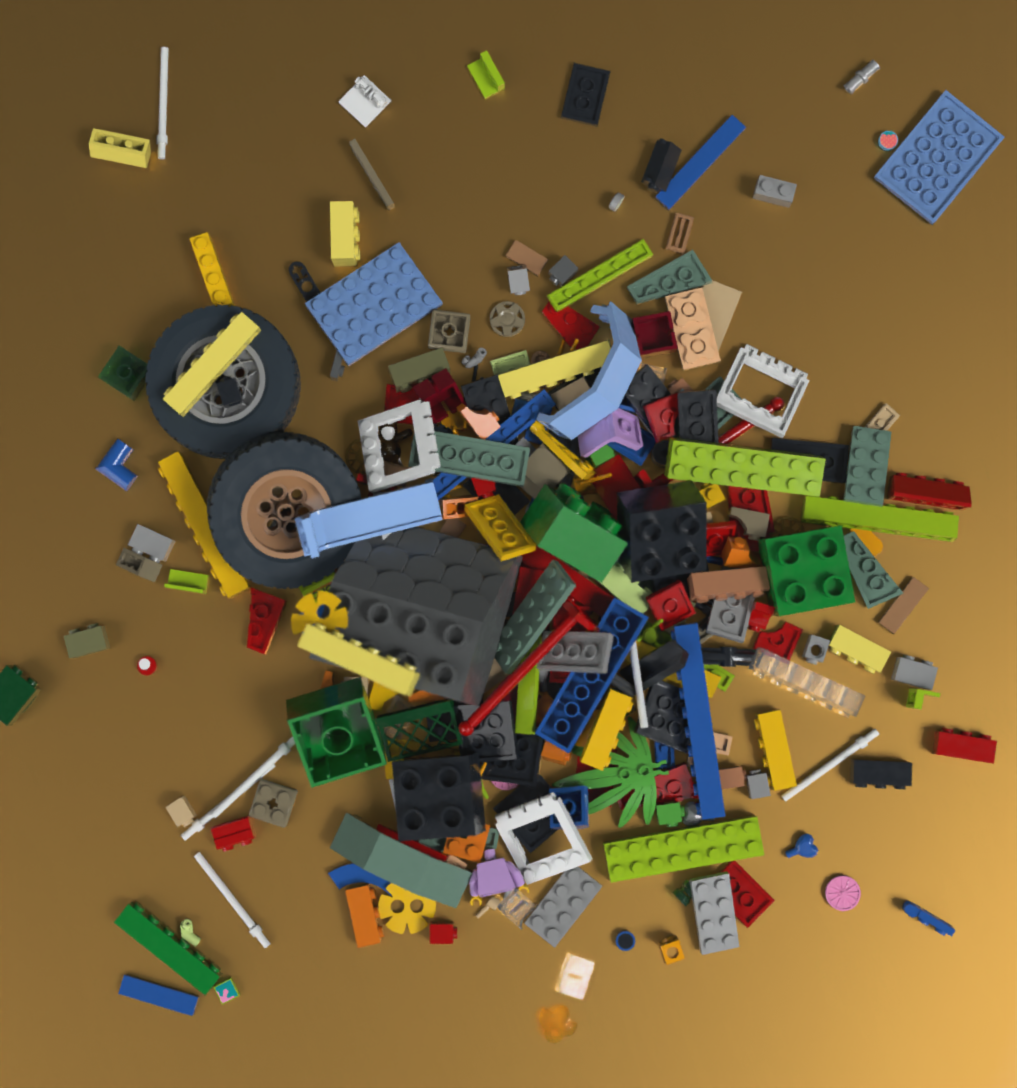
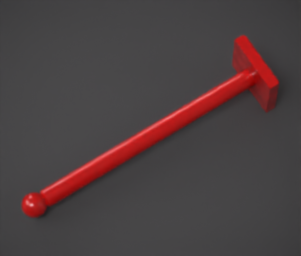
(776, 405)
(575, 615)

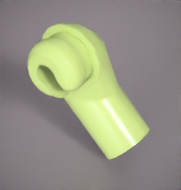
(187, 934)

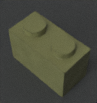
(86, 641)

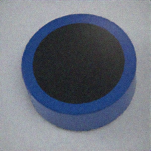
(625, 940)

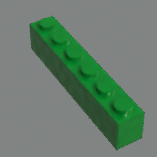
(168, 948)

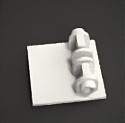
(364, 101)

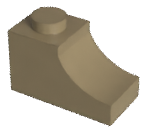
(753, 522)
(139, 565)

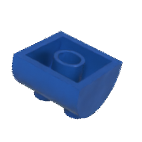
(576, 803)

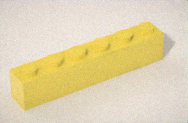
(211, 364)
(554, 369)
(358, 659)

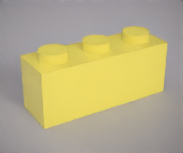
(119, 148)
(858, 649)

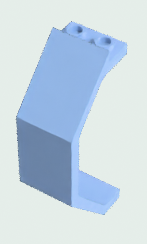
(610, 383)

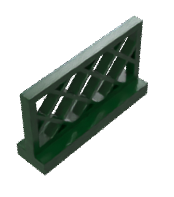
(414, 713)

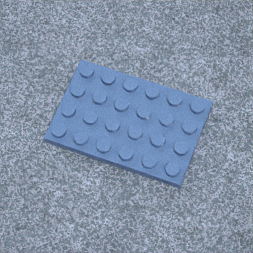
(939, 157)
(373, 304)

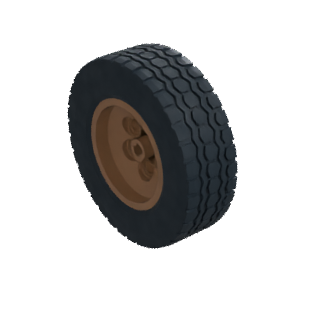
(247, 479)

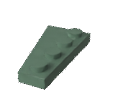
(672, 278)

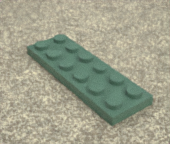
(478, 458)
(533, 616)

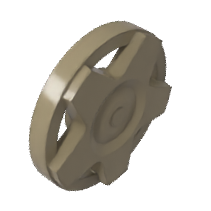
(507, 319)

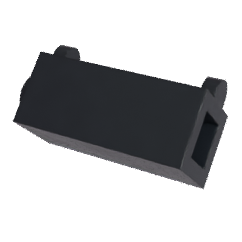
(661, 166)

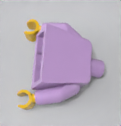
(494, 877)

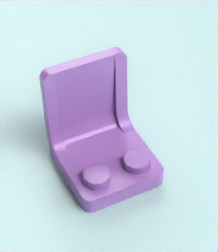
(616, 427)

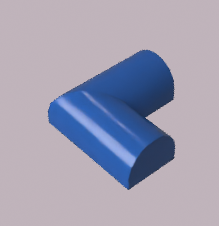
(112, 465)

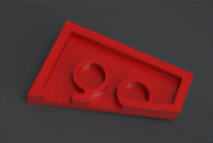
(571, 325)
(264, 618)

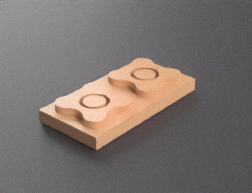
(692, 329)

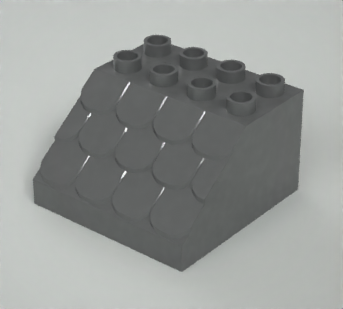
(428, 605)

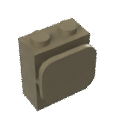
(543, 469)

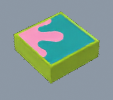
(226, 991)

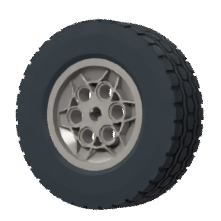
(269, 383)

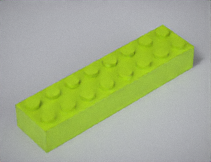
(744, 466)
(683, 848)

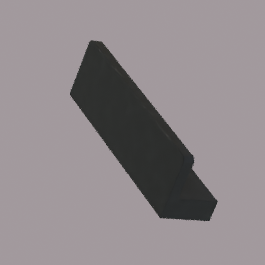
(658, 664)

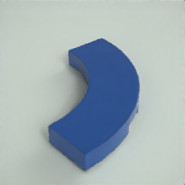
(352, 874)

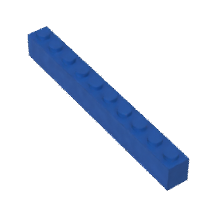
(699, 724)

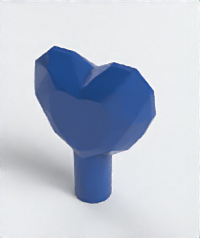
(803, 847)

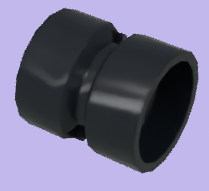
(659, 454)

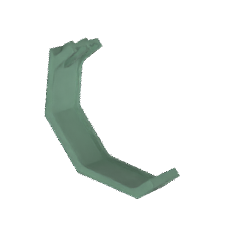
(400, 862)

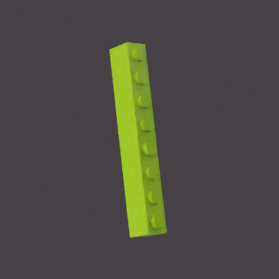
(882, 519)

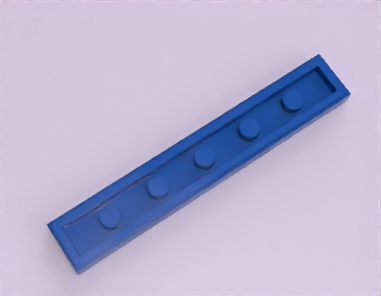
(701, 162)

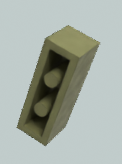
(417, 369)

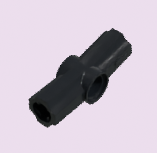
(727, 656)

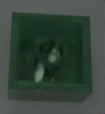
(125, 373)

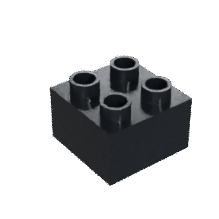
(662, 531)
(438, 797)

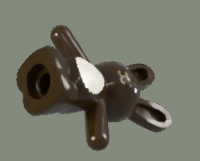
(389, 437)

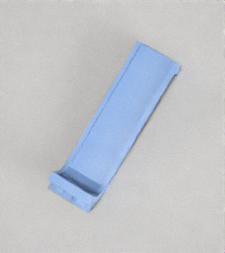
(368, 517)

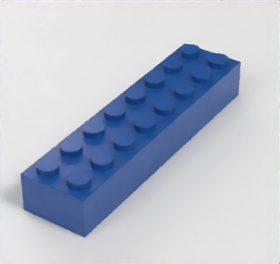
(583, 690)

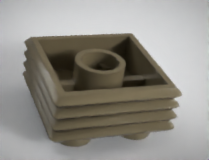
(441, 321)
(262, 809)

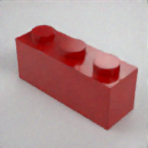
(964, 746)

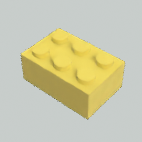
(344, 233)

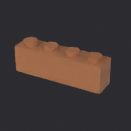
(728, 583)

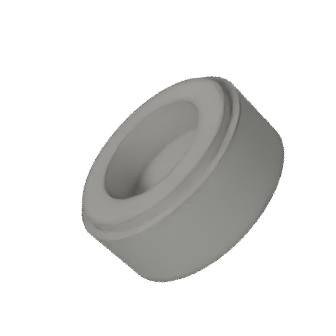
(616, 202)

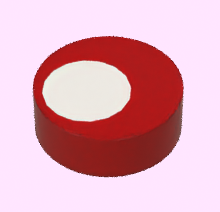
(147, 665)

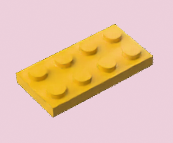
(500, 527)

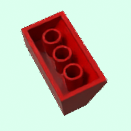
(929, 492)

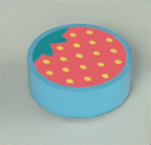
(887, 140)

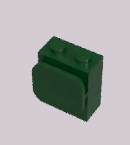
(16, 693)

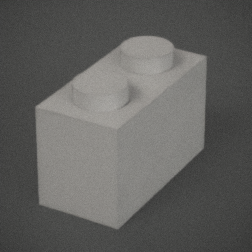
(774, 191)
(151, 543)
(914, 673)

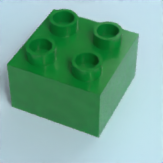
(575, 530)
(807, 570)
(335, 732)

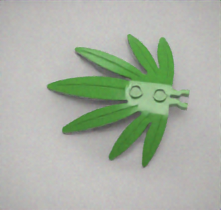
(632, 772)

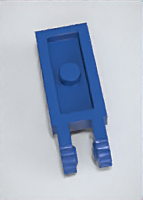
(928, 918)

